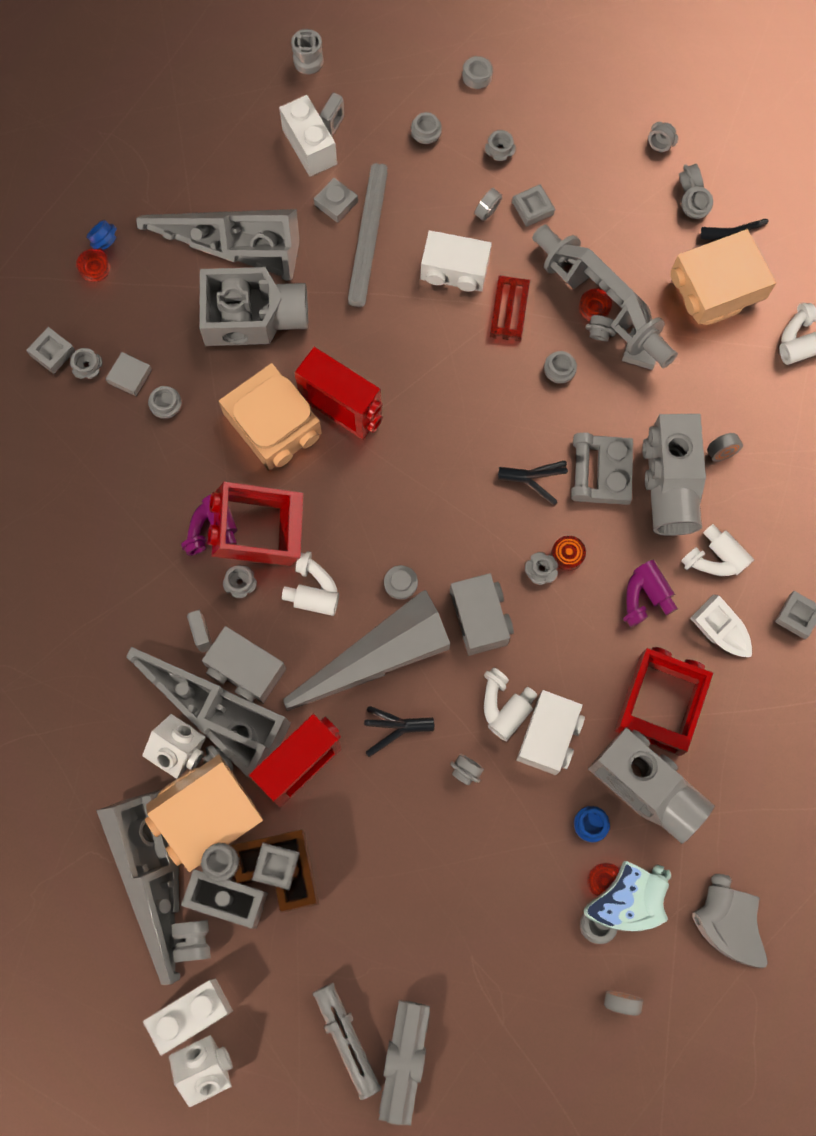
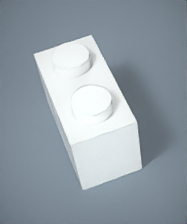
(308, 135)
(455, 261)
(550, 733)
(187, 1016)

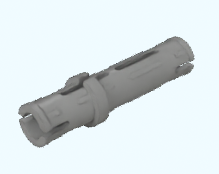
(366, 1082)

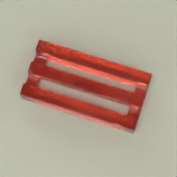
(506, 332)

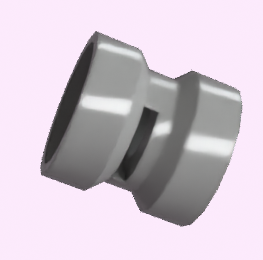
(307, 51)
(190, 941)

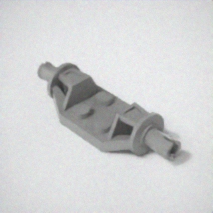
(634, 309)

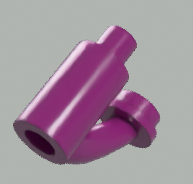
(195, 543)
(655, 586)

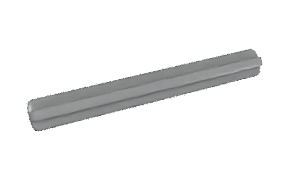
(367, 235)

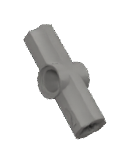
(404, 1063)

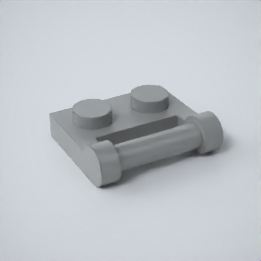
(613, 469)

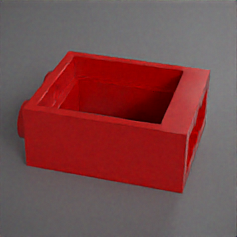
(339, 393)
(289, 528)
(689, 671)
(297, 759)

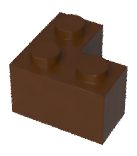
(303, 886)

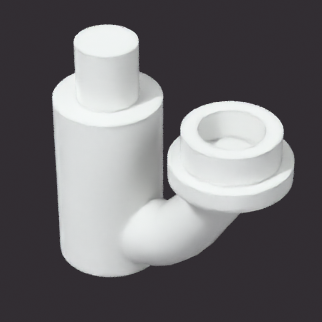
(797, 349)
(732, 554)
(310, 598)
(510, 717)

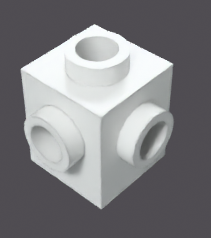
(174, 746)
(201, 1070)

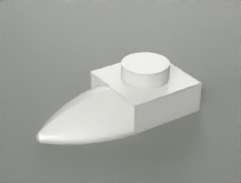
(723, 627)

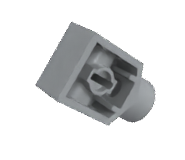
(248, 306)
(675, 473)
(659, 793)

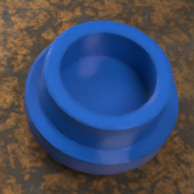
(102, 235)
(591, 824)

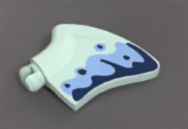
(632, 900)

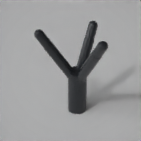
(717, 233)
(526, 476)
(392, 721)

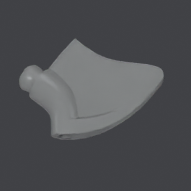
(731, 923)

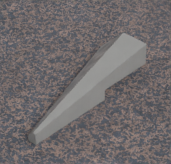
(250, 237)
(401, 639)
(232, 723)
(147, 876)

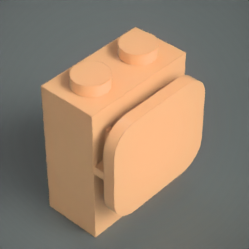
(722, 278)
(271, 417)
(200, 811)

